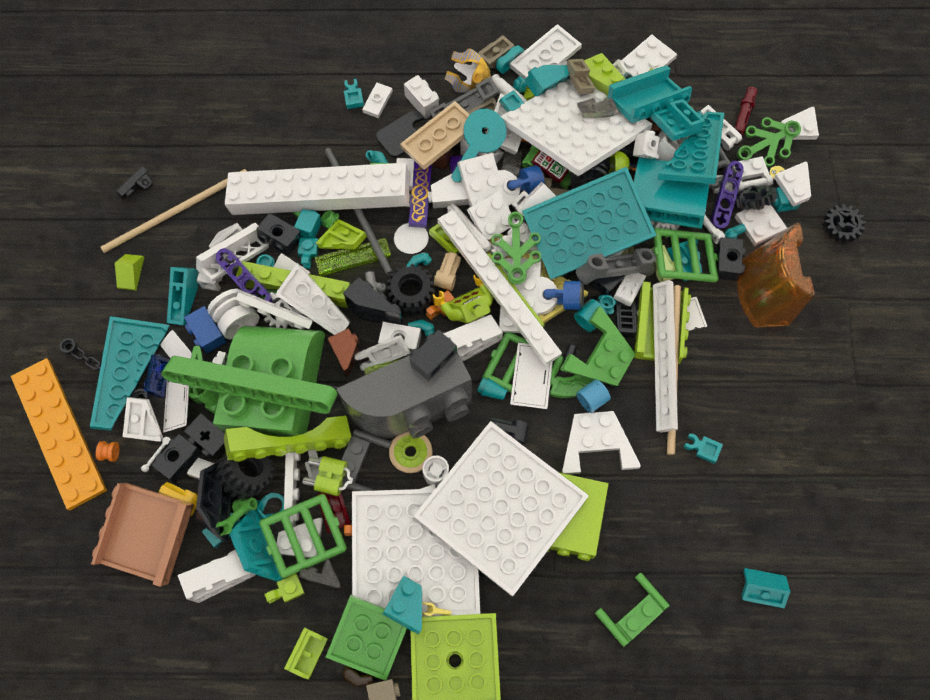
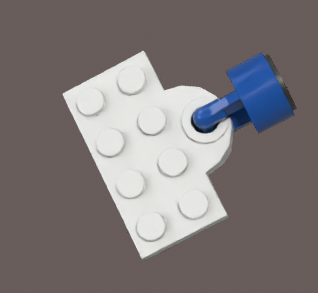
(483, 179)
(543, 294)

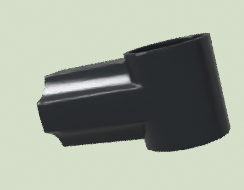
(516, 429)

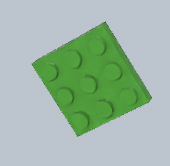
(366, 638)

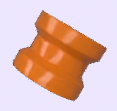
(107, 451)

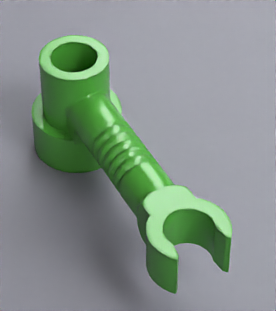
(240, 508)

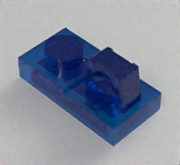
(155, 383)

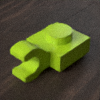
(288, 589)

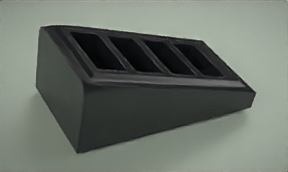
(626, 332)

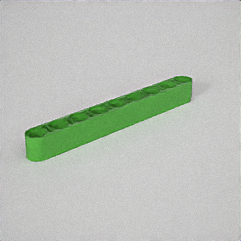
(250, 384)

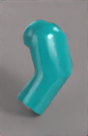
(734, 231)

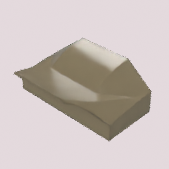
(495, 50)

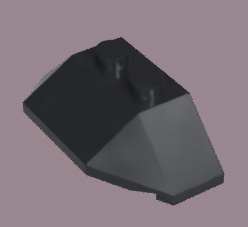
(212, 502)

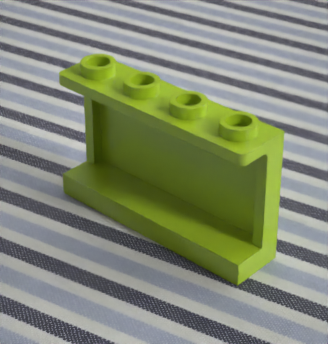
(645, 324)

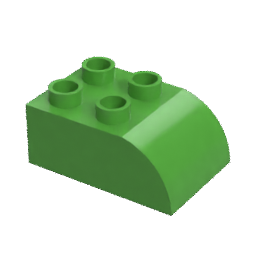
(274, 352)

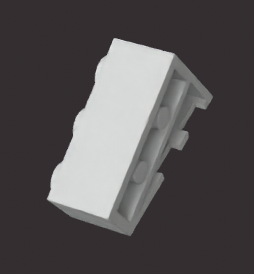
(475, 336)
(213, 577)

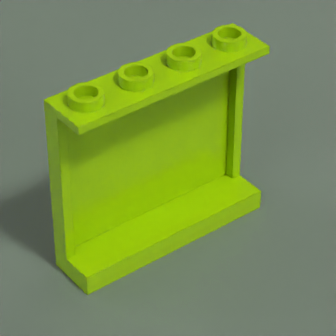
(583, 530)

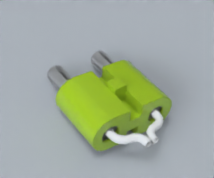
(330, 475)

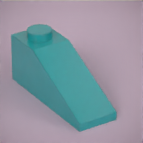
(546, 78)
(182, 292)

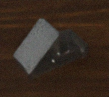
(327, 578)

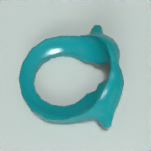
(261, 504)

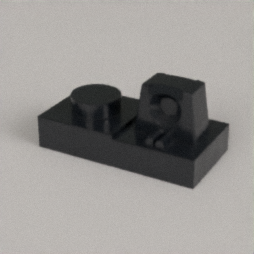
(139, 178)

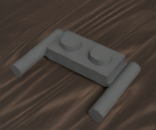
(356, 453)

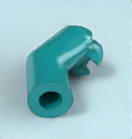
(375, 157)
(420, 258)
(427, 327)

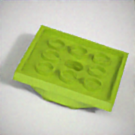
(472, 639)

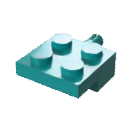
(679, 120)

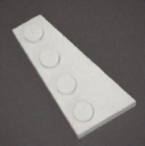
(308, 298)

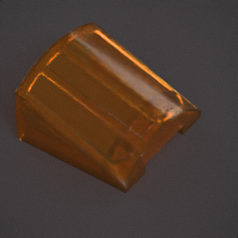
(773, 282)

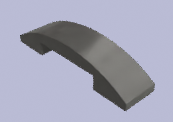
(483, 92)

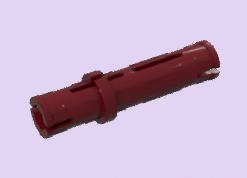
(747, 105)

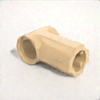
(446, 276)

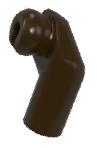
(355, 679)

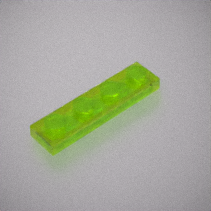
(349, 258)

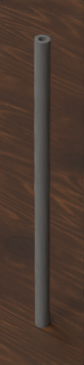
(365, 225)

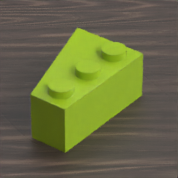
(602, 73)

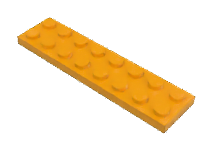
(58, 434)

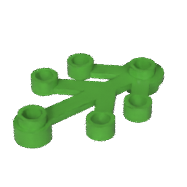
(771, 139)
(516, 252)

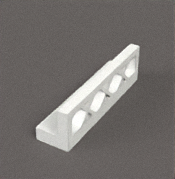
(238, 242)

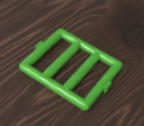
(678, 273)
(496, 355)
(283, 516)

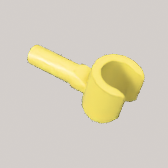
(435, 610)

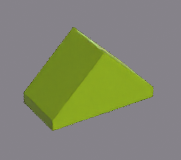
(128, 271)

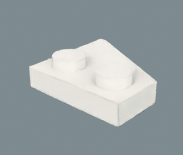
(795, 183)
(141, 420)

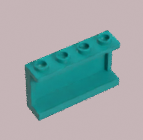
(646, 93)

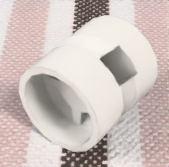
(435, 470)

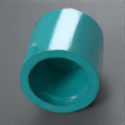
(582, 316)

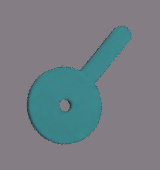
(477, 140)

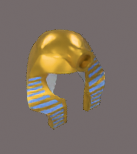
(475, 73)

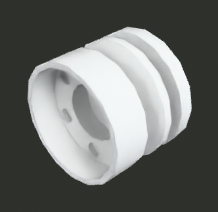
(230, 314)

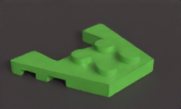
(608, 358)

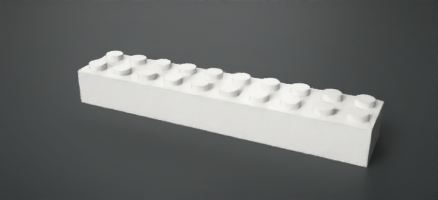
(318, 189)

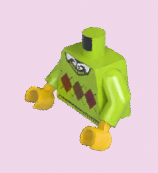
(468, 306)

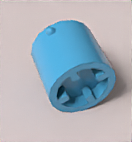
(593, 396)

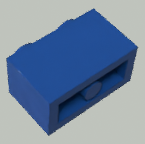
(205, 330)

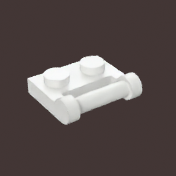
(755, 168)

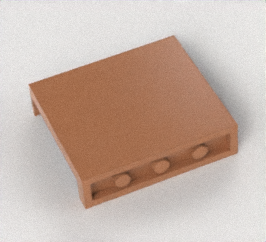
(142, 533)

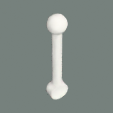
(145, 468)

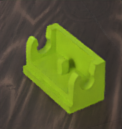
(306, 653)

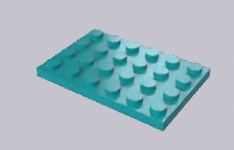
(589, 221)

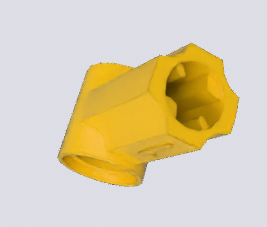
(176, 492)

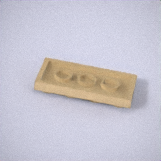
(436, 136)

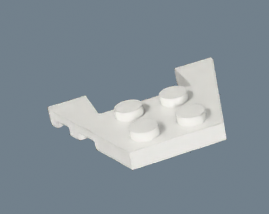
(595, 434)

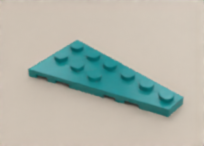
(698, 155)
(123, 362)

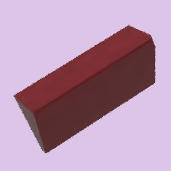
(339, 510)

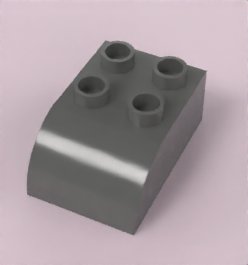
(403, 401)

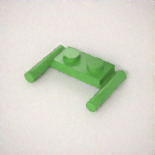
(638, 617)

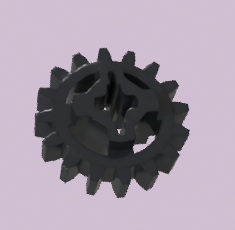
(756, 197)
(844, 223)

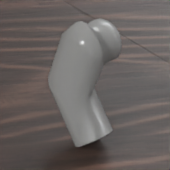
(378, 287)

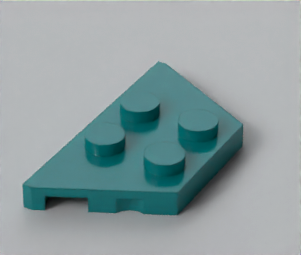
(251, 547)

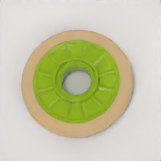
(401, 460)

